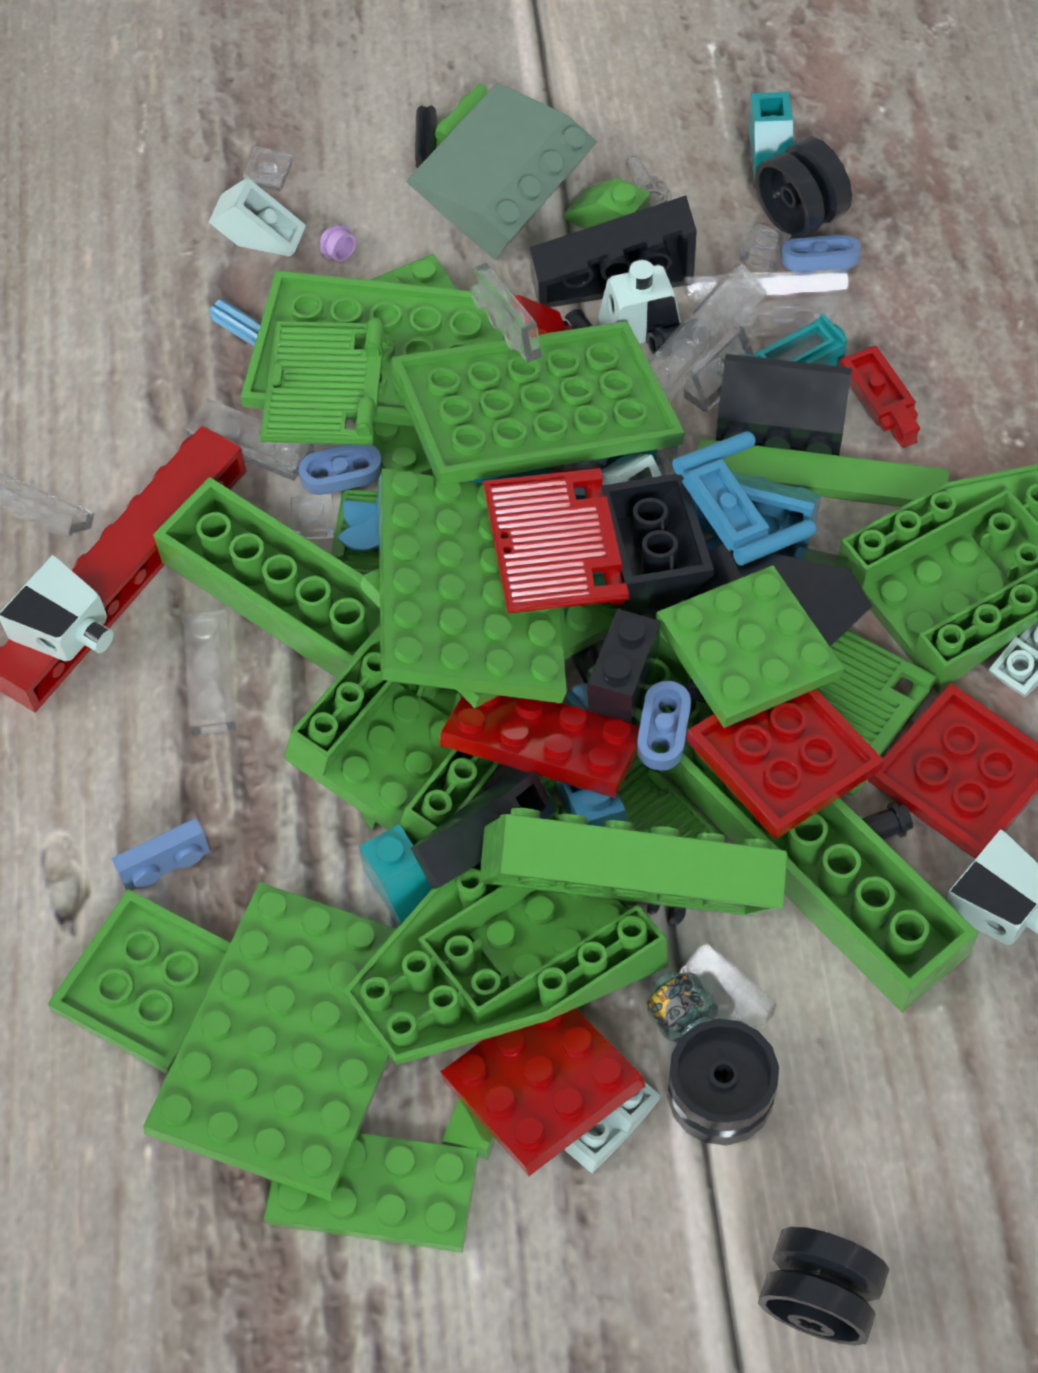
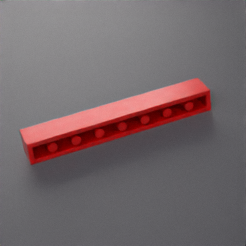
(125, 557)

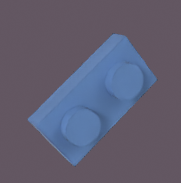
(171, 850)

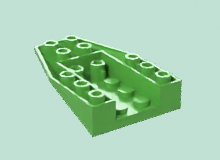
(954, 570)
(383, 750)
(497, 961)

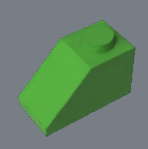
(606, 202)

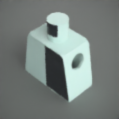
(641, 298)
(57, 614)
(999, 891)

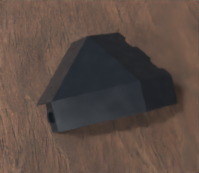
(816, 578)

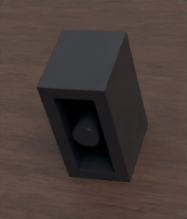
(623, 666)

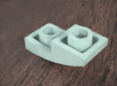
(1019, 663)
(604, 1138)

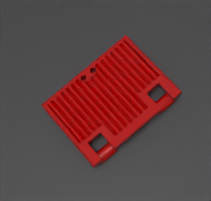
(554, 541)

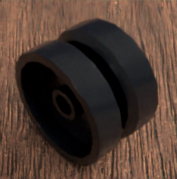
(803, 187)
(722, 1081)
(824, 1285)

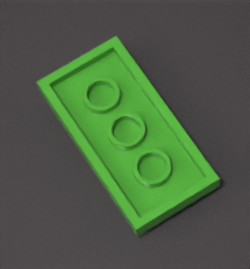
(389, 1194)

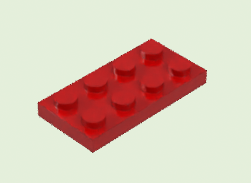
(546, 738)

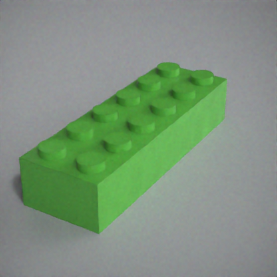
(270, 576)
(633, 864)

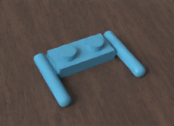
(728, 505)

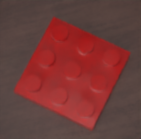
(787, 759)
(962, 771)
(543, 1086)

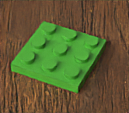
(749, 646)
(141, 980)

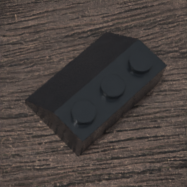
(784, 403)
(657, 542)

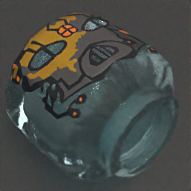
(680, 1003)

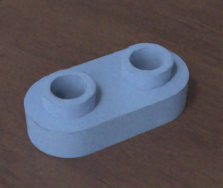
(821, 253)
(340, 468)
(664, 728)

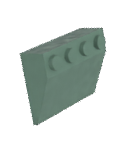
(501, 166)

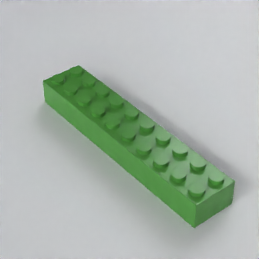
(835, 873)

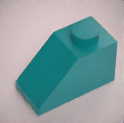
(395, 872)

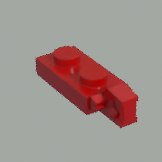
(883, 394)

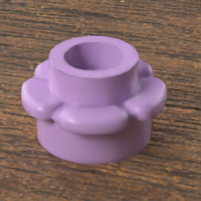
(337, 243)

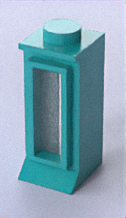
(814, 343)

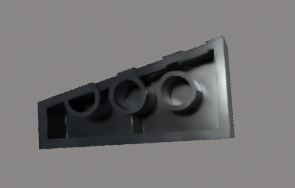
(580, 263)

